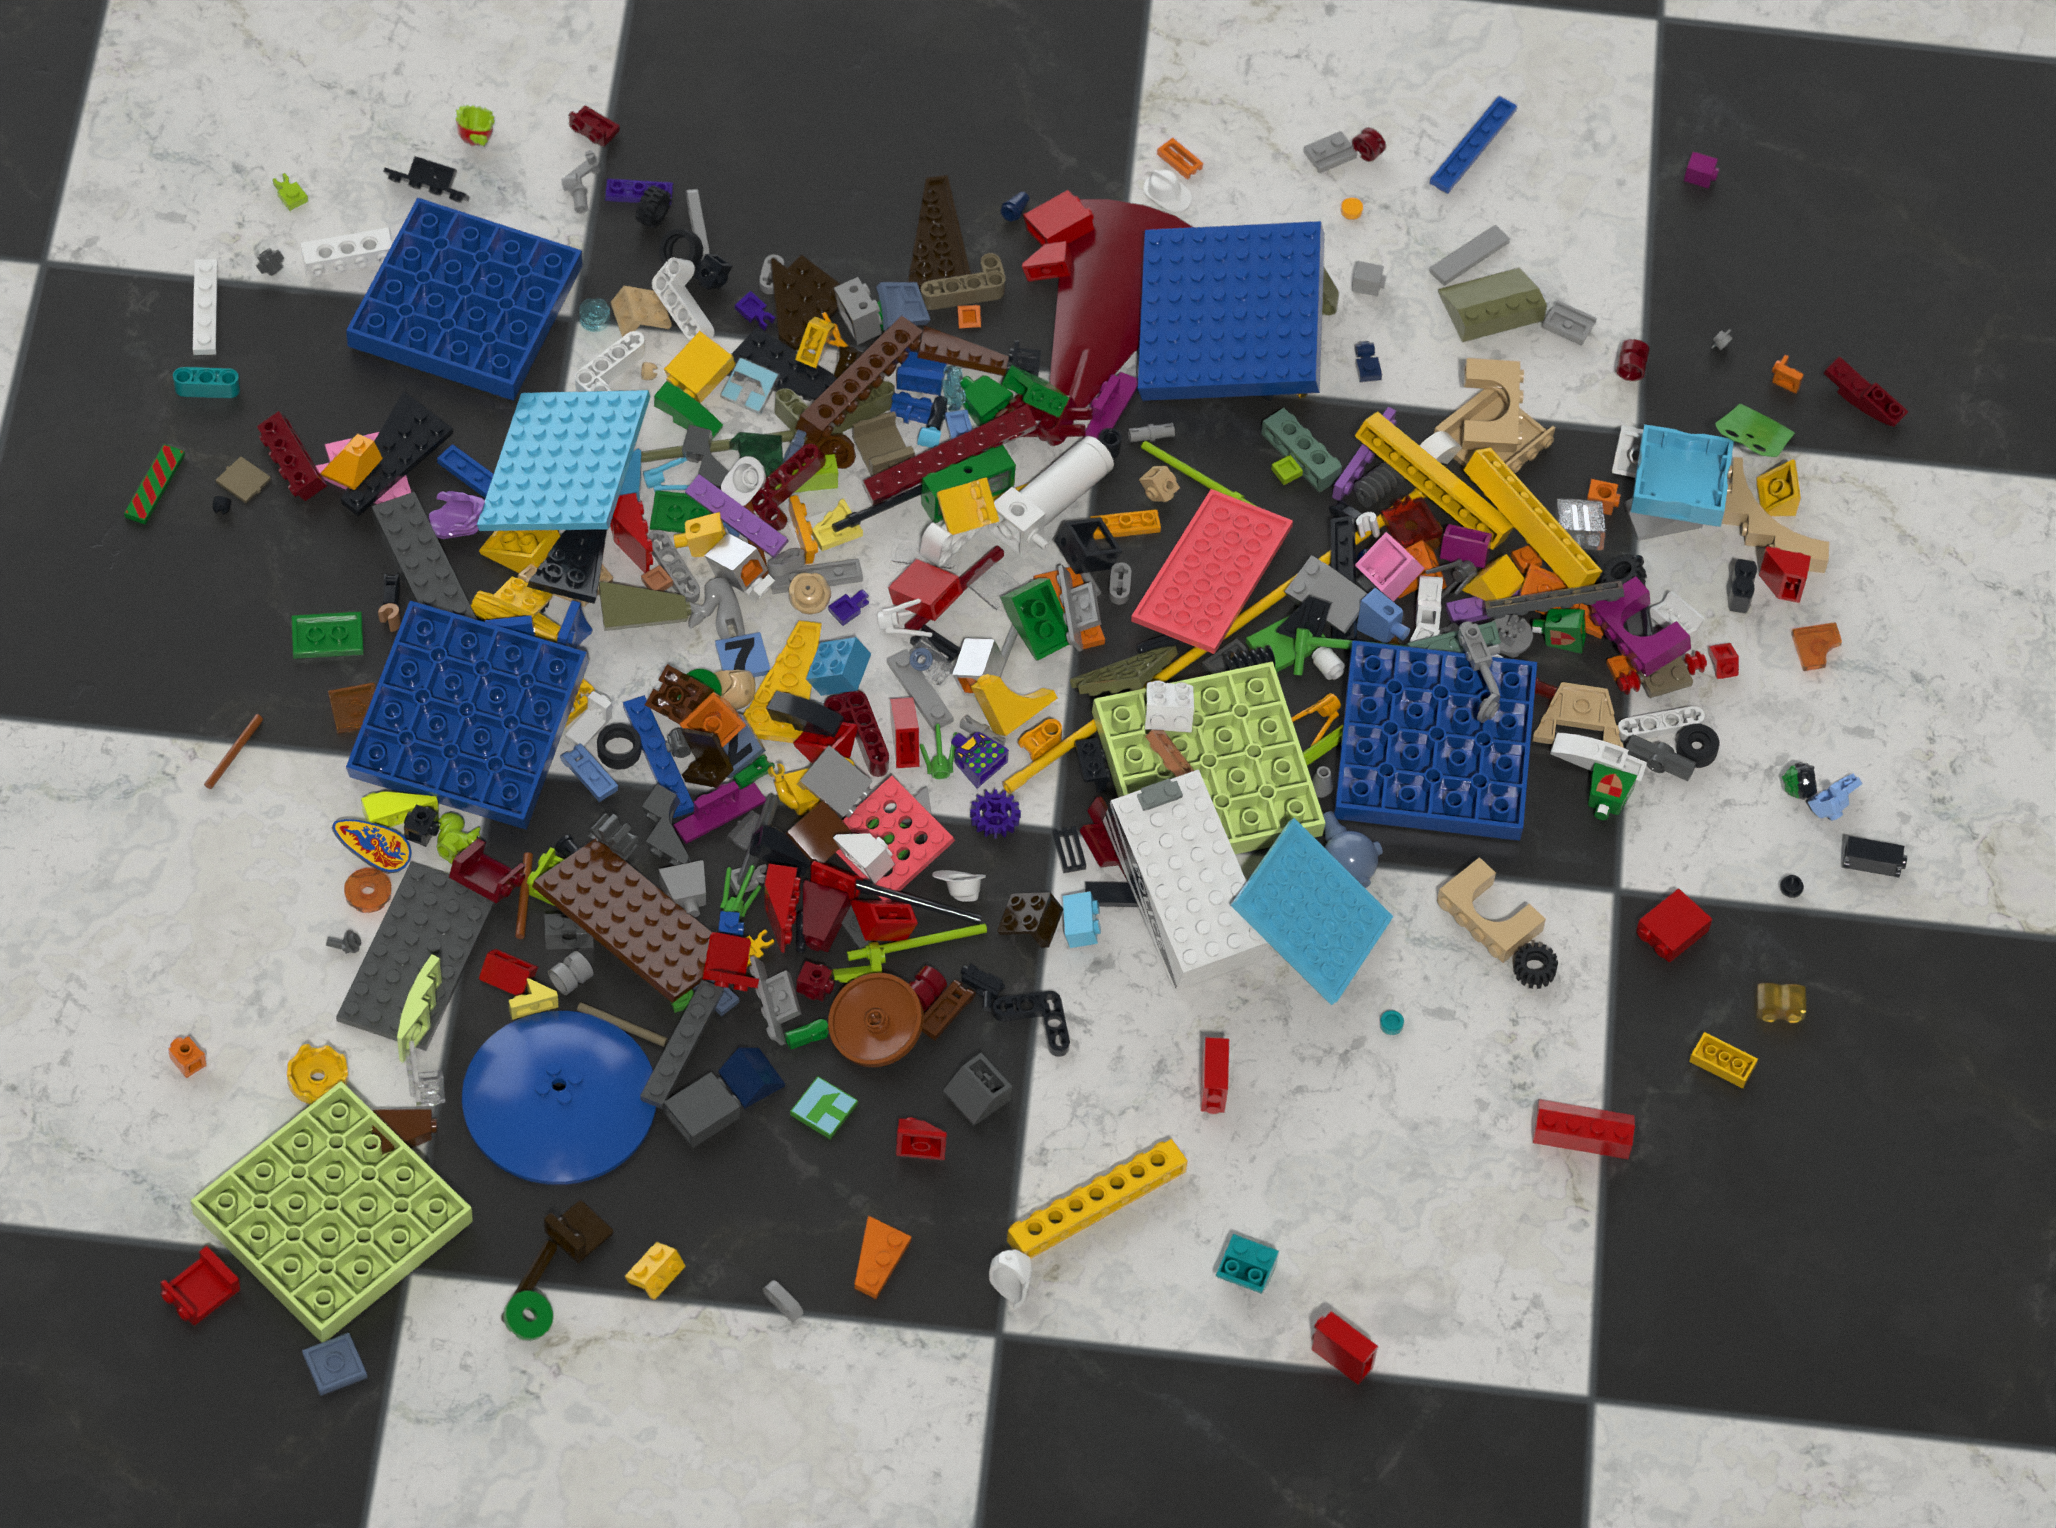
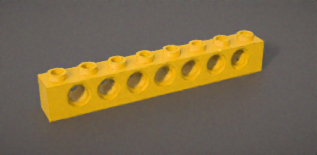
(1092, 1211)

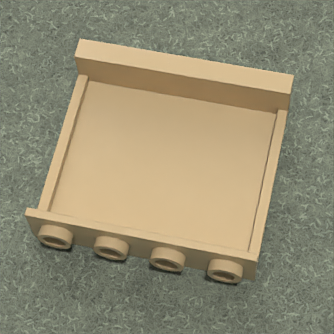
(1491, 406)

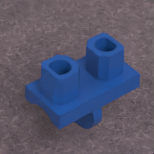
(911, 408)

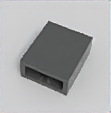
(702, 1109)

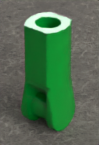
(751, 773)
(806, 1034)

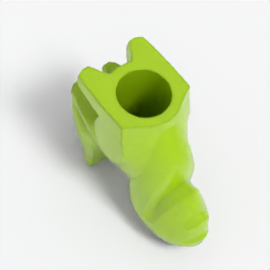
(451, 838)

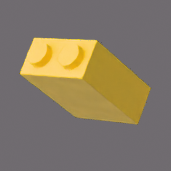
(699, 367)

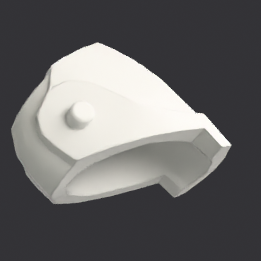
(1011, 1275)

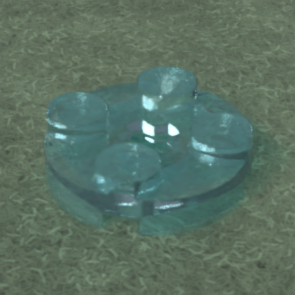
(952, 387)

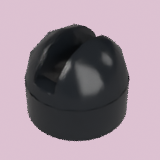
(221, 504)

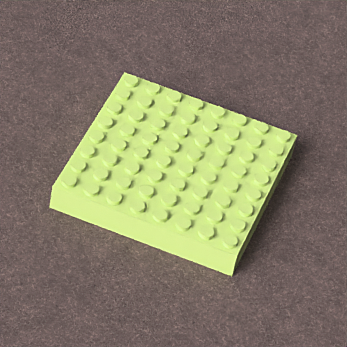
(1237, 742)
(328, 1214)

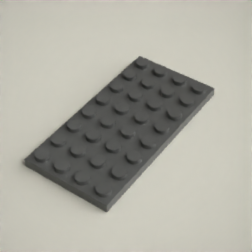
(424, 919)

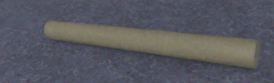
(624, 1025)

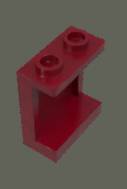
(485, 874)

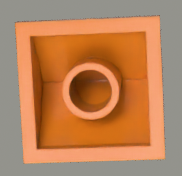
(716, 717)

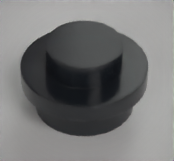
(1791, 886)

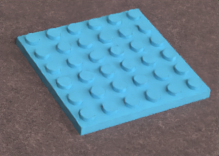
(1312, 911)

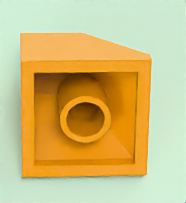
(353, 462)

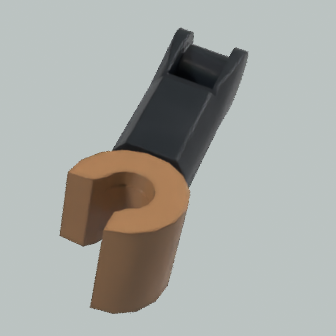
(390, 608)

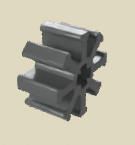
(613, 835)

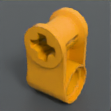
(1038, 742)

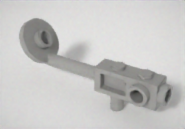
(1480, 659)

